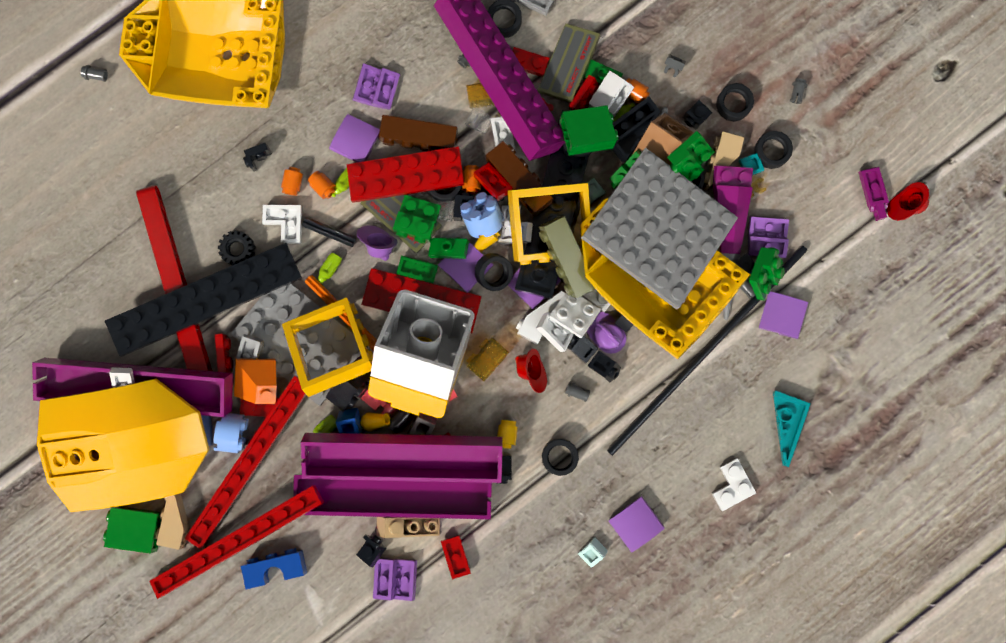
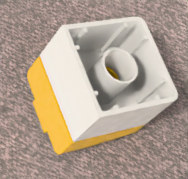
(420, 353)

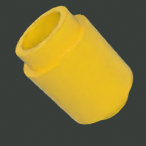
(508, 432)

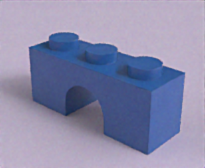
(256, 571)

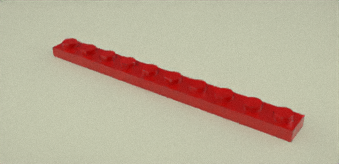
(246, 464)
(236, 541)

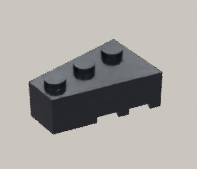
(633, 126)

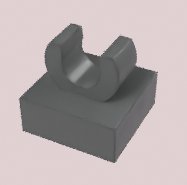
(675, 63)

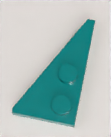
(790, 420)

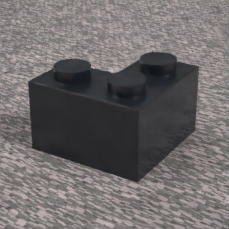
(346, 393)

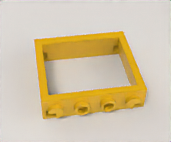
(513, 199)
(341, 374)

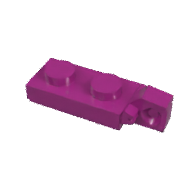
(874, 192)

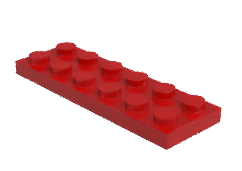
(405, 174)
(384, 287)

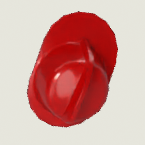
(910, 201)
(531, 369)

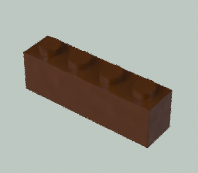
(416, 133)
(518, 176)

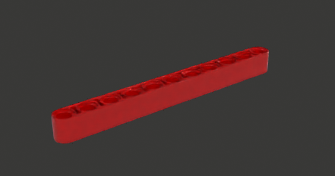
(171, 271)

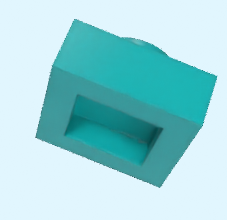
(752, 161)

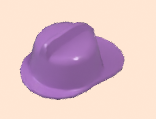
(377, 241)
(607, 334)

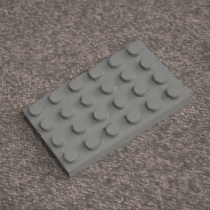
(323, 345)

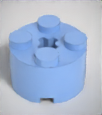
(482, 215)
(229, 433)

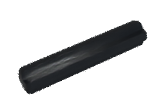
(329, 231)

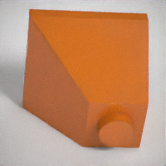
(255, 380)

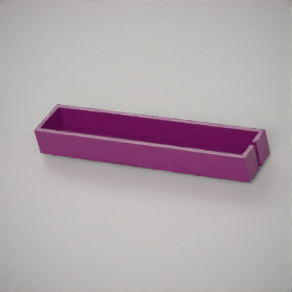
(502, 76)
(204, 390)
(401, 457)
(399, 498)

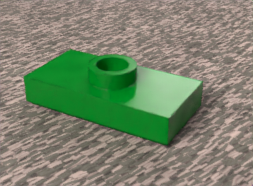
(599, 71)
(448, 248)
(417, 269)

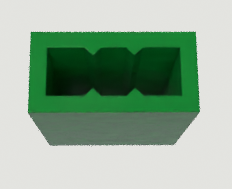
(588, 130)
(132, 529)

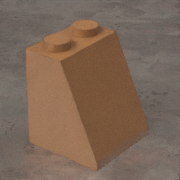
(663, 137)

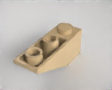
(726, 151)
(174, 524)
(407, 527)

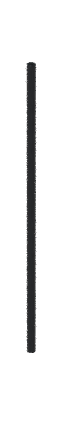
(697, 360)

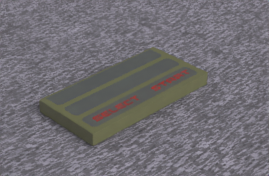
(569, 63)
(386, 212)

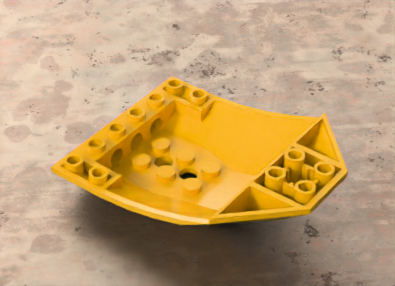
(181, 46)
(652, 315)
(144, 440)

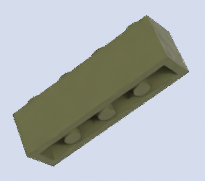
(567, 256)

